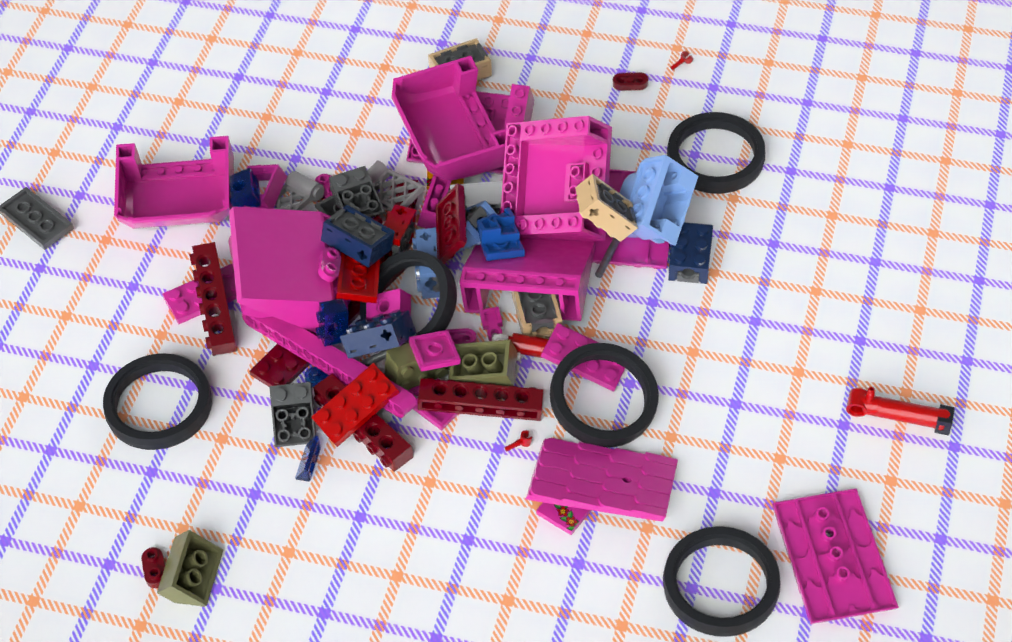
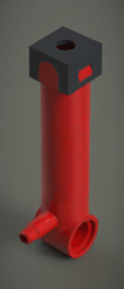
(866, 403)

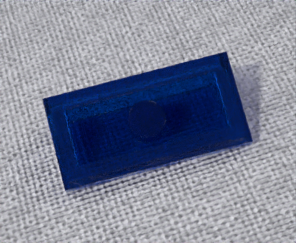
(308, 460)

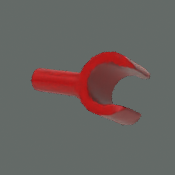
(684, 54)
(523, 441)

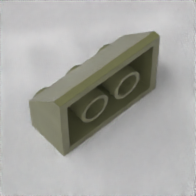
(190, 570)

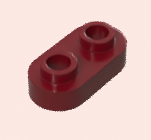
(630, 81)
(153, 566)

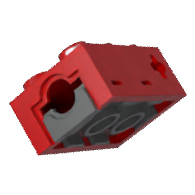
(402, 221)

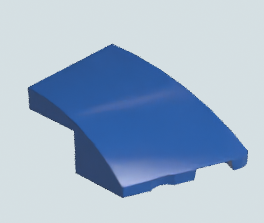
(500, 236)

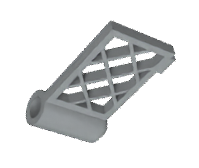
(379, 173)
(299, 188)

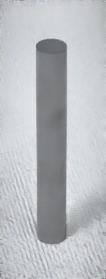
(607, 257)

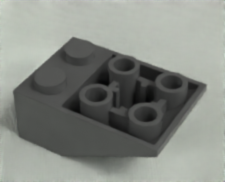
(357, 191)
(291, 414)

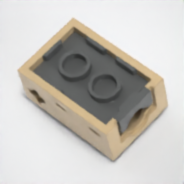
(469, 48)
(606, 208)
(537, 313)

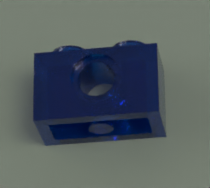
(245, 189)
(332, 321)

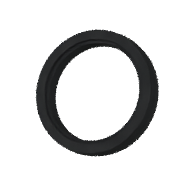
(728, 122)
(447, 285)
(618, 355)
(173, 435)
(720, 625)

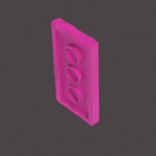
(184, 301)
(598, 371)

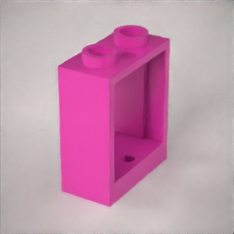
(276, 179)

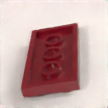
(451, 223)

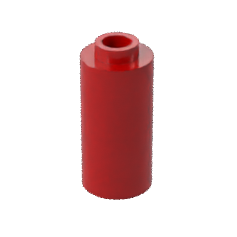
(528, 344)

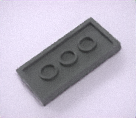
(35, 218)

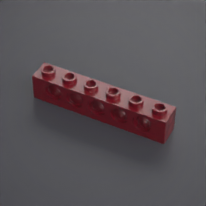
(207, 255)
(488, 406)
(393, 457)

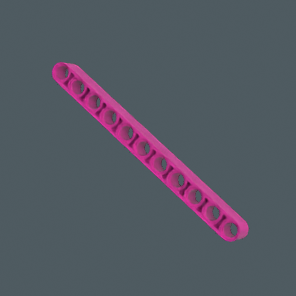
(325, 358)

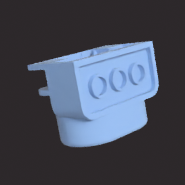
(660, 198)

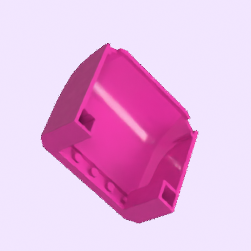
(449, 120)
(173, 190)

